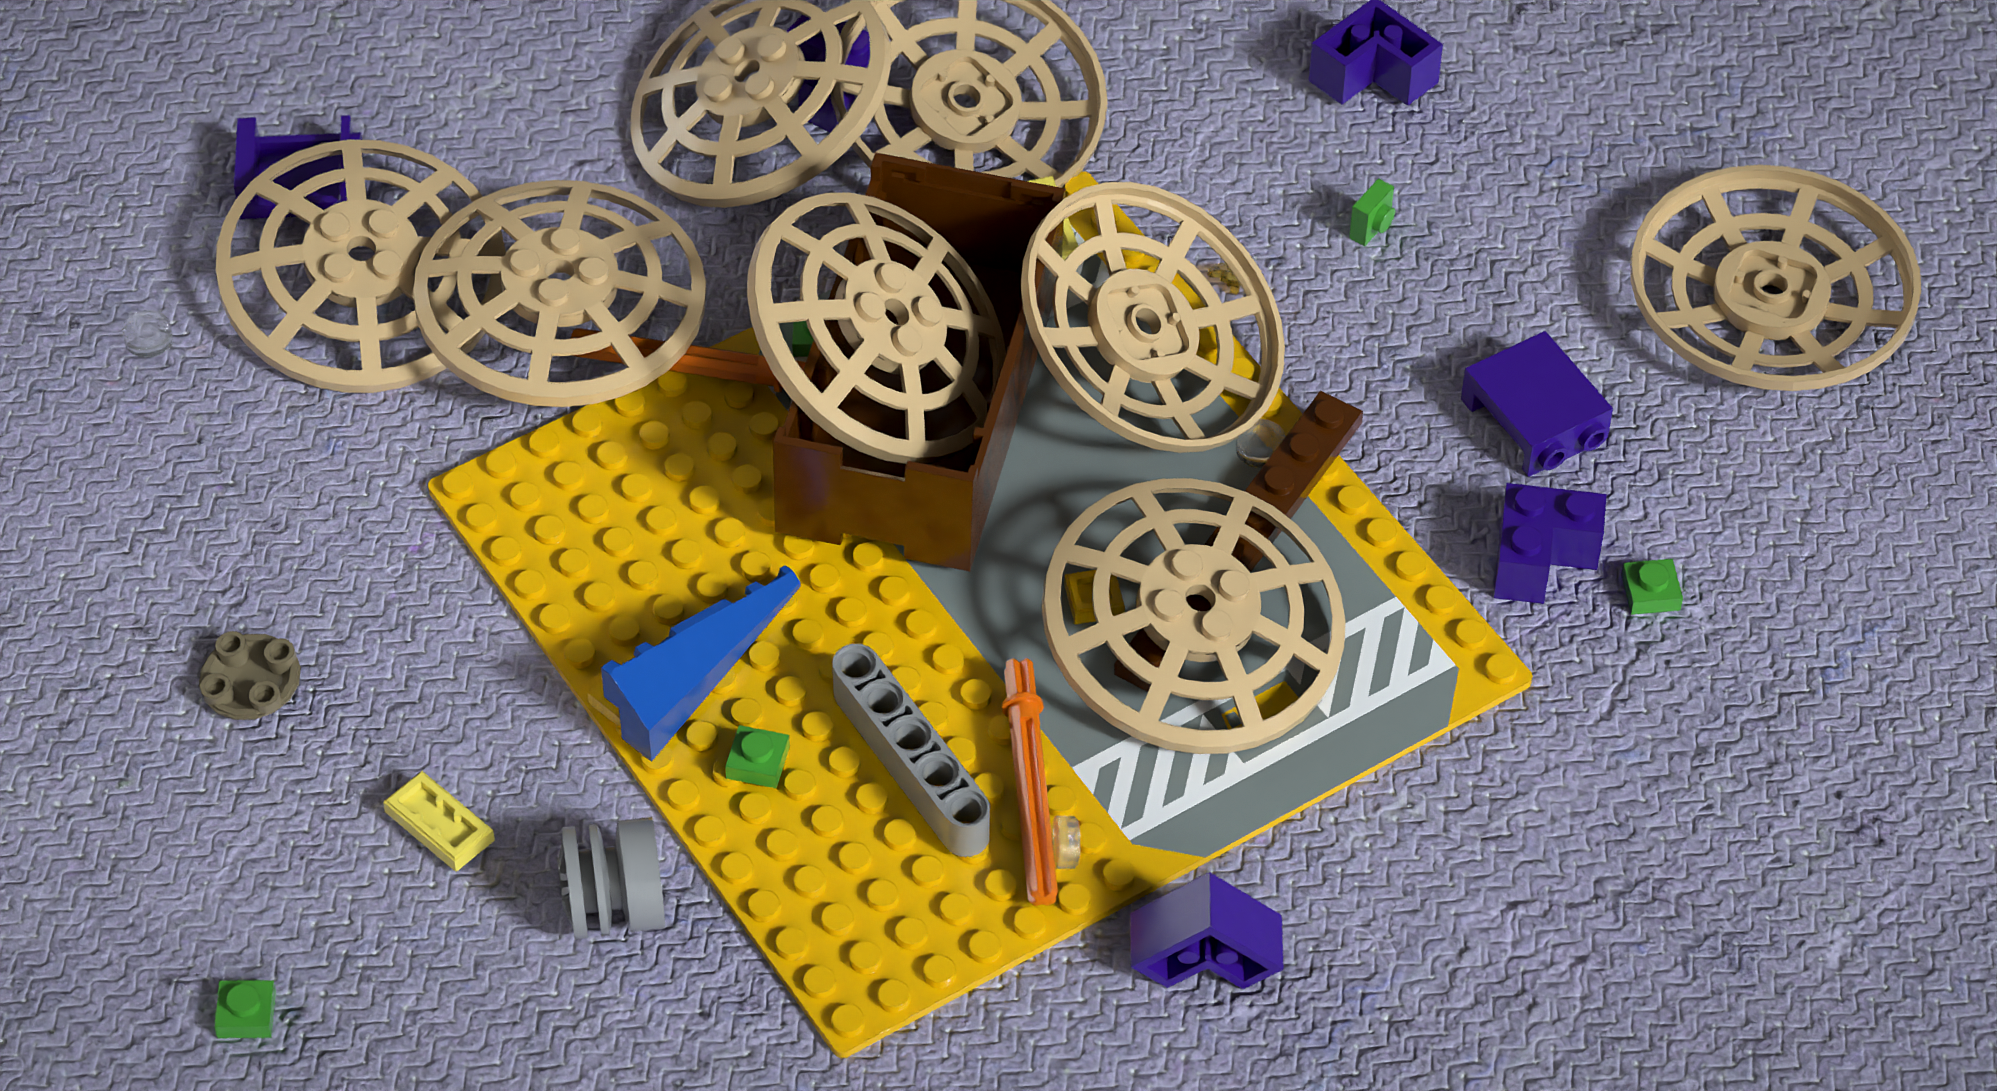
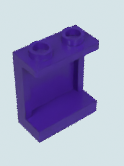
(258, 153)
(1539, 401)

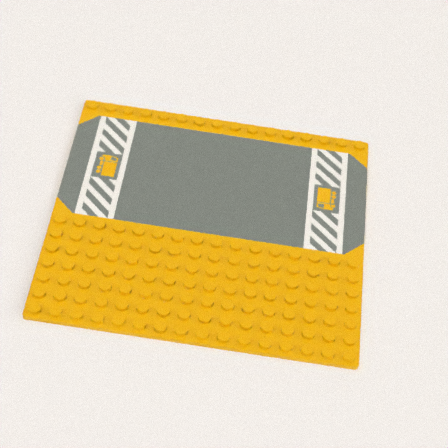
(667, 505)

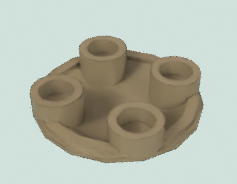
(249, 675)

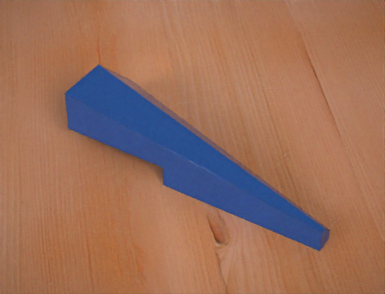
(673, 678)

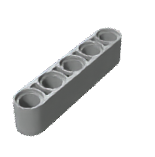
(891, 726)

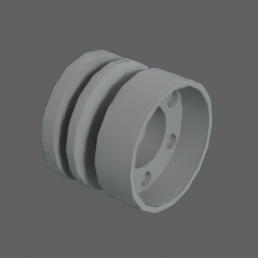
(612, 878)

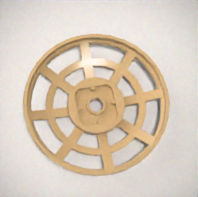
(988, 83)
(761, 97)
(1777, 264)
(341, 277)
(558, 302)
(1159, 303)
(876, 340)
(1189, 632)

